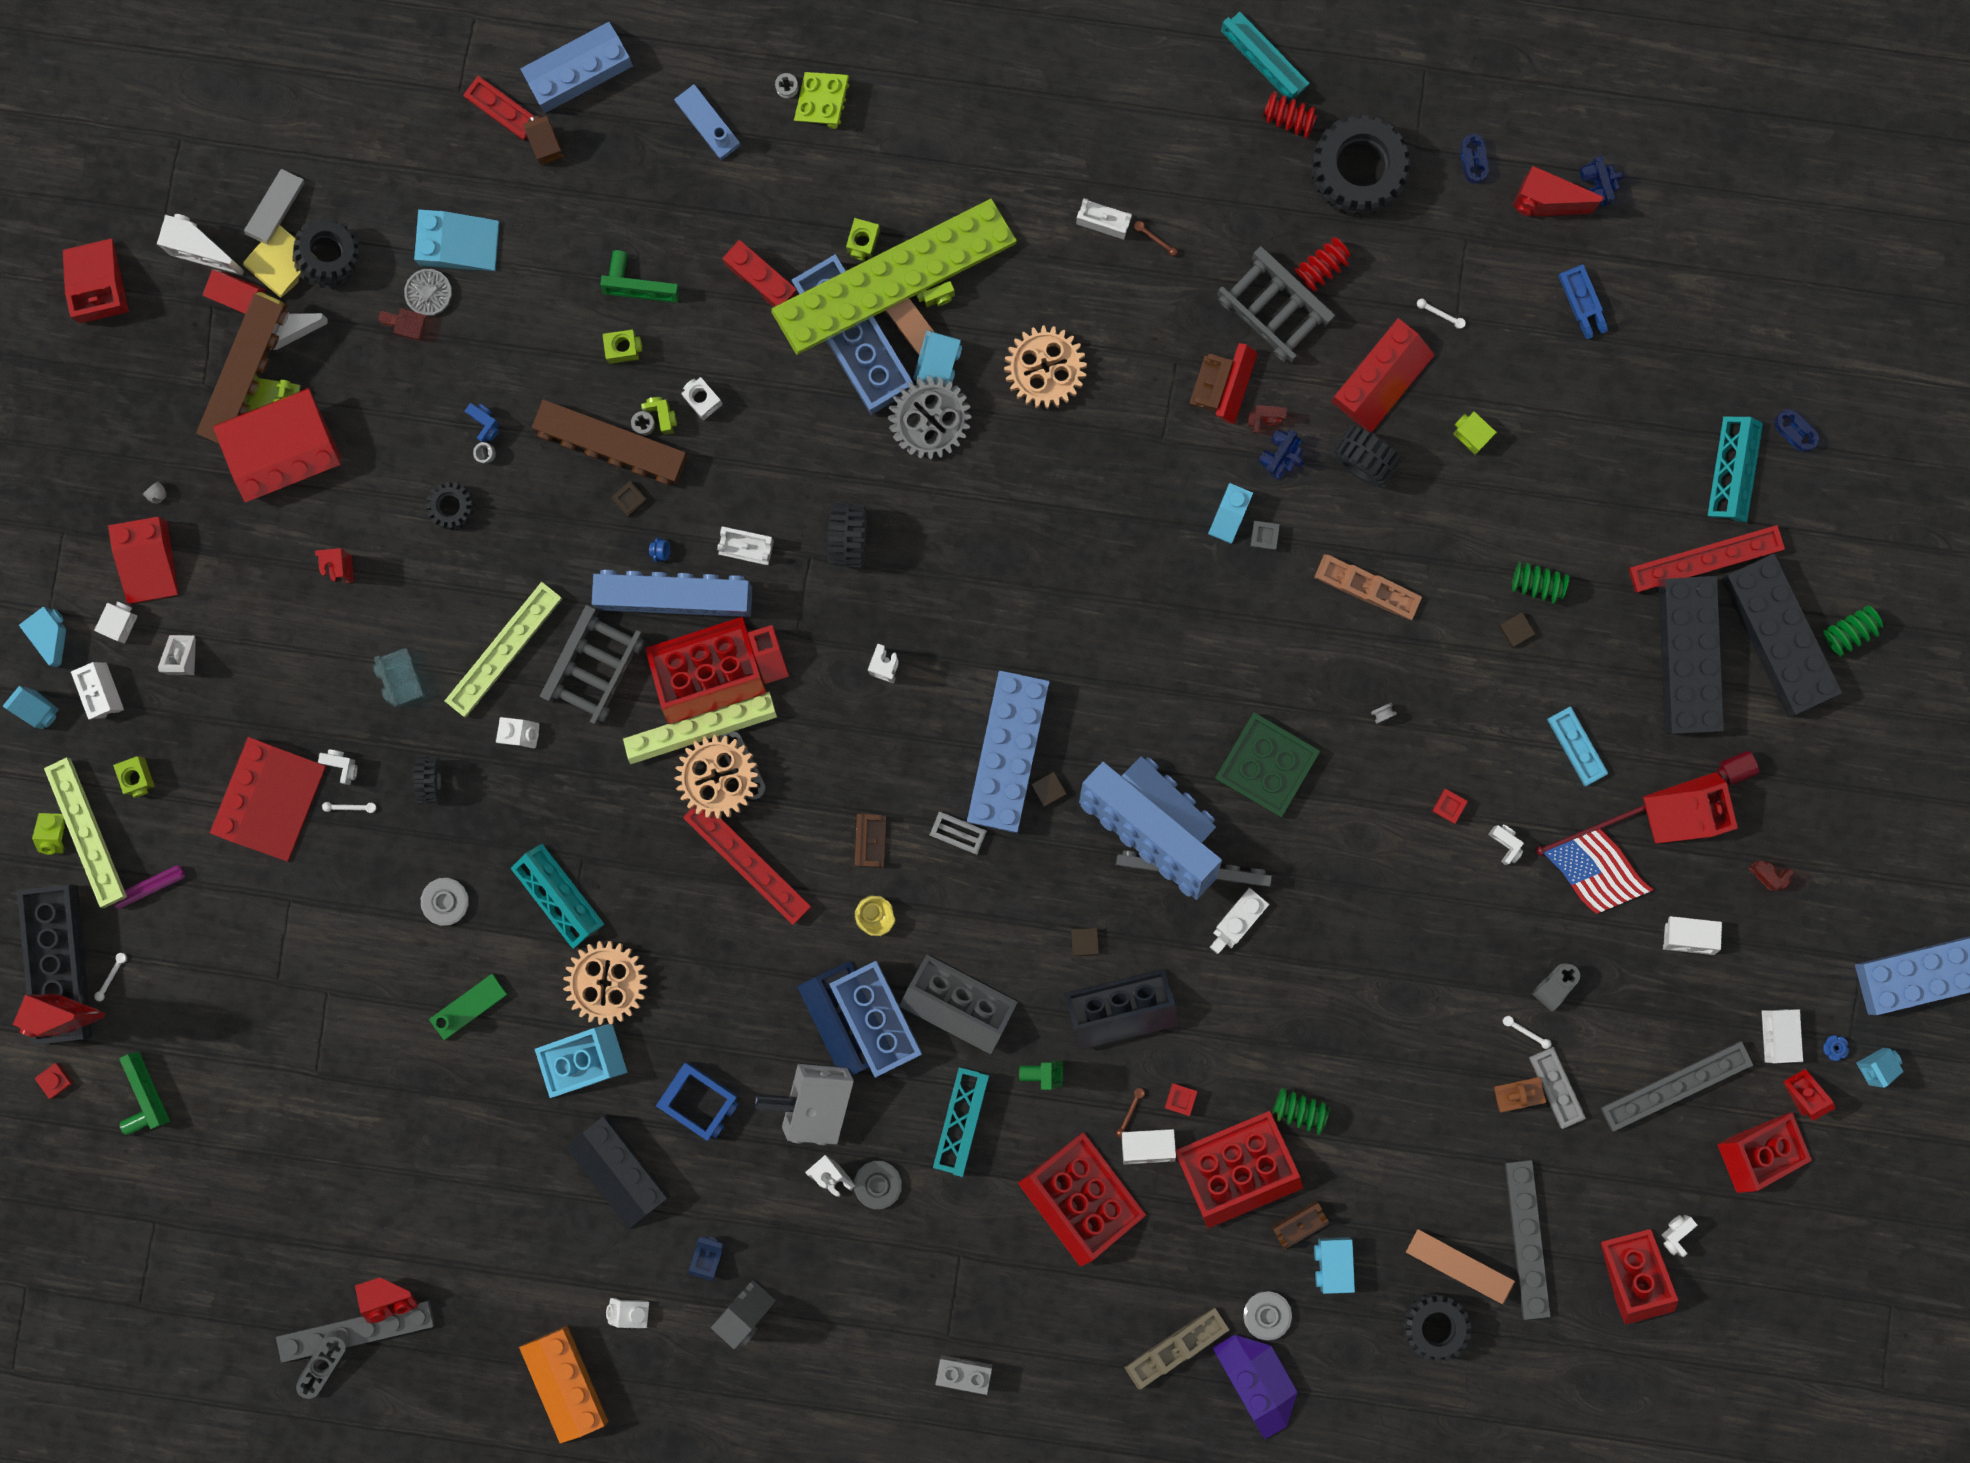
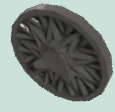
(877, 1185)

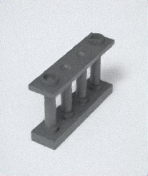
(1281, 281)
(577, 644)

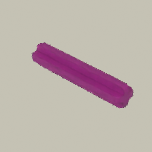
(151, 885)

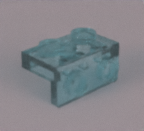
(398, 677)

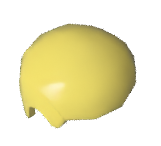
(874, 915)

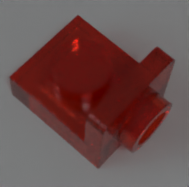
(1270, 415)
(1767, 875)

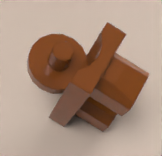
(1519, 1094)

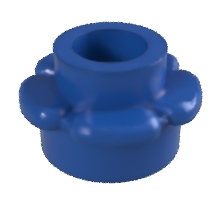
(659, 550)
(1829, 1045)

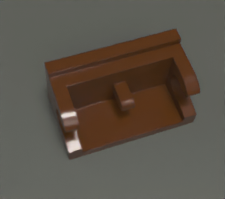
(1210, 382)
(870, 840)
(1300, 1225)

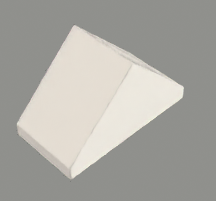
(178, 656)

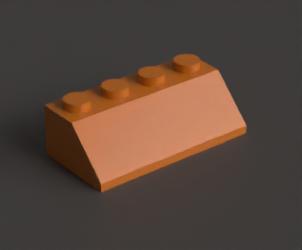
(564, 1385)

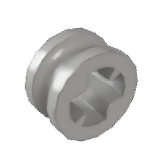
(792, 80)
(638, 429)
(1383, 713)

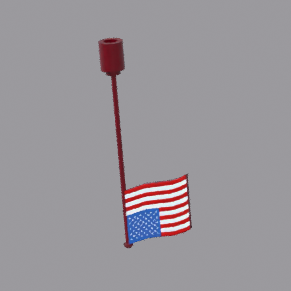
(1598, 866)

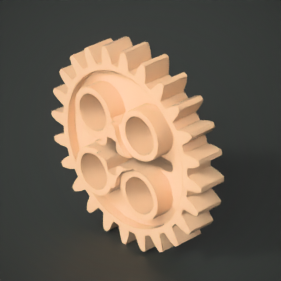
(1037, 345)
(723, 799)
(629, 985)

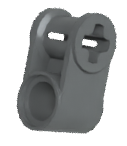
(1553, 989)

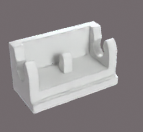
(1103, 219)
(745, 546)
(880, 669)
(97, 690)
(1692, 935)
(1782, 1036)
(1148, 1147)
(828, 1173)

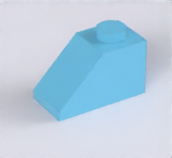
(1230, 513)
(46, 634)
(31, 707)
(1881, 1067)

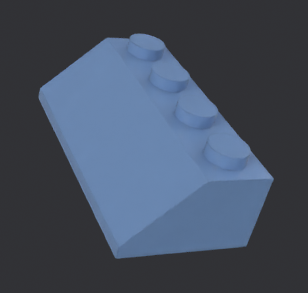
(576, 67)
(1163, 794)
(875, 1018)

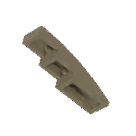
(1176, 1348)

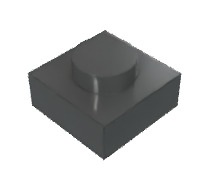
(1264, 535)

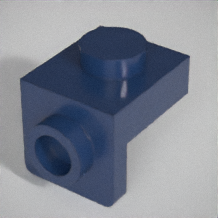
(706, 1258)

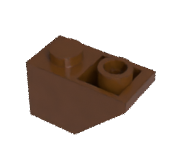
(543, 139)

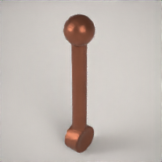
(1139, 227)
(1139, 1093)

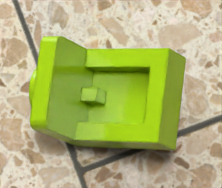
(939, 295)
(666, 417)
(49, 833)

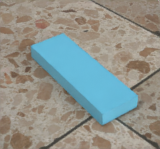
(1577, 746)

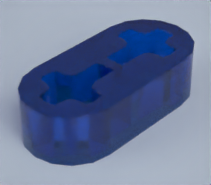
(1468, 159)
(1800, 426)

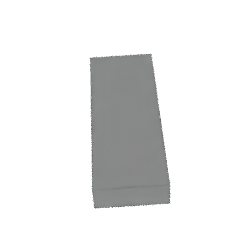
(274, 206)
(1557, 1087)

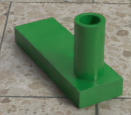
(617, 285)
(468, 1006)
(1049, 1073)
(146, 1094)

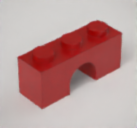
(759, 274)

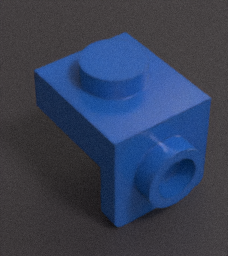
(482, 415)

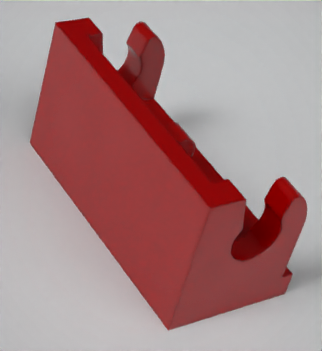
(230, 290)
(339, 564)

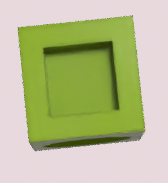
(866, 229)
(611, 342)
(1473, 432)
(126, 769)

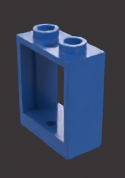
(676, 1086)

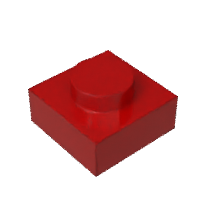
(1449, 806)
(53, 1080)
(1180, 1099)

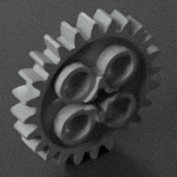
(946, 399)

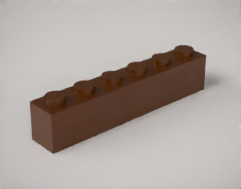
(244, 362)
(609, 442)

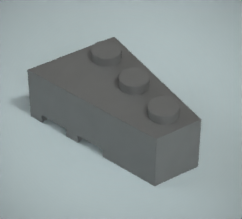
(738, 1321)

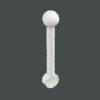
(1459, 323)
(370, 807)
(120, 958)
(1545, 1043)

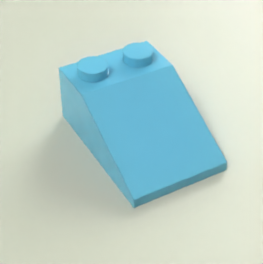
(456, 241)
(581, 1060)

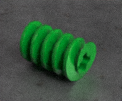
(1539, 582)
(1852, 630)
(1301, 1111)

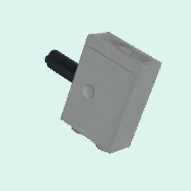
(814, 1105)

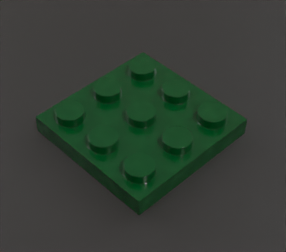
(1267, 764)

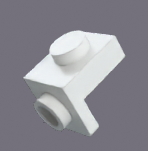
(517, 732)
(336, 759)
(1506, 837)
(1678, 1229)
(627, 1313)

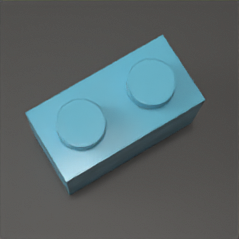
(937, 357)
(1335, 1264)

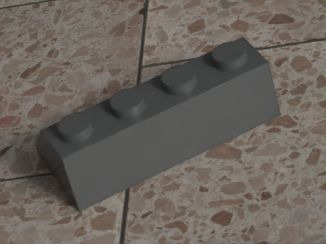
(958, 1004)

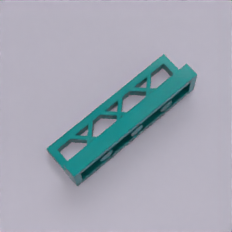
(1264, 56)
(1743, 471)
(559, 893)
(970, 1125)

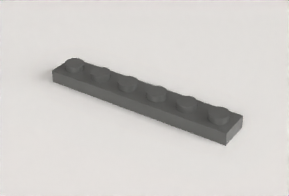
(1230, 873)
(1676, 1086)
(1527, 1239)
(357, 1331)

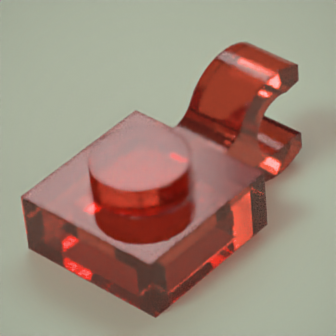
(406, 323)

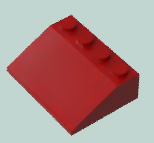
(277, 445)
(705, 670)
(268, 799)
(1239, 1169)
(1081, 1199)

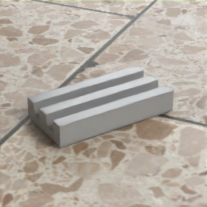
(978, 841)

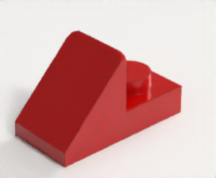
(1808, 1095)

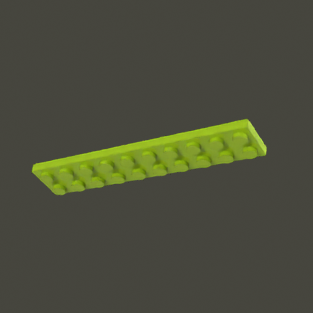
(893, 276)

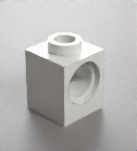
(705, 408)
(116, 622)

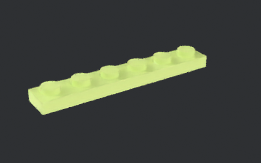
(503, 649)
(685, 732)
(85, 832)

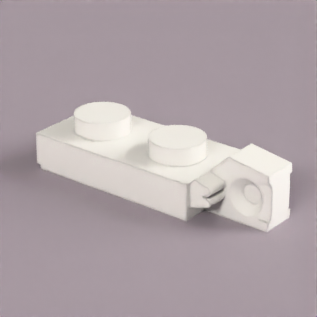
(1238, 920)

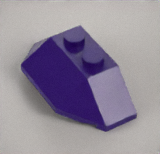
(1259, 1381)

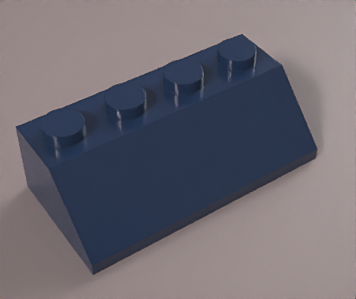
(832, 1021)

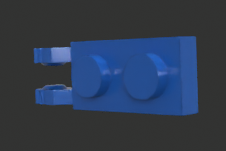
(1583, 299)

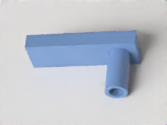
(707, 122)

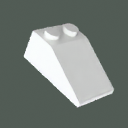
(185, 241)

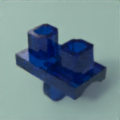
(1604, 180)
(1286, 456)

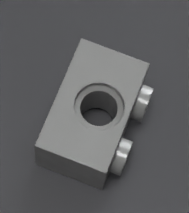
(963, 1374)

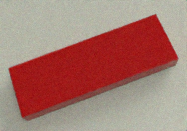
(498, 106)
(1236, 383)

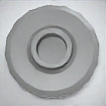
(428, 292)
(444, 901)
(1267, 1315)

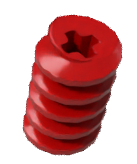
(1290, 115)
(1323, 264)

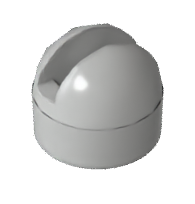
(481, 455)
(155, 493)

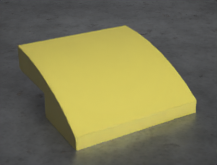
(274, 263)

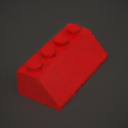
(1383, 376)
(53, 1015)

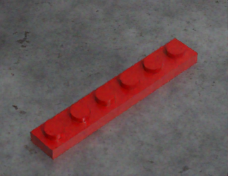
(1707, 558)
(749, 864)

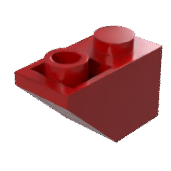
(768, 654)
(383, 1299)

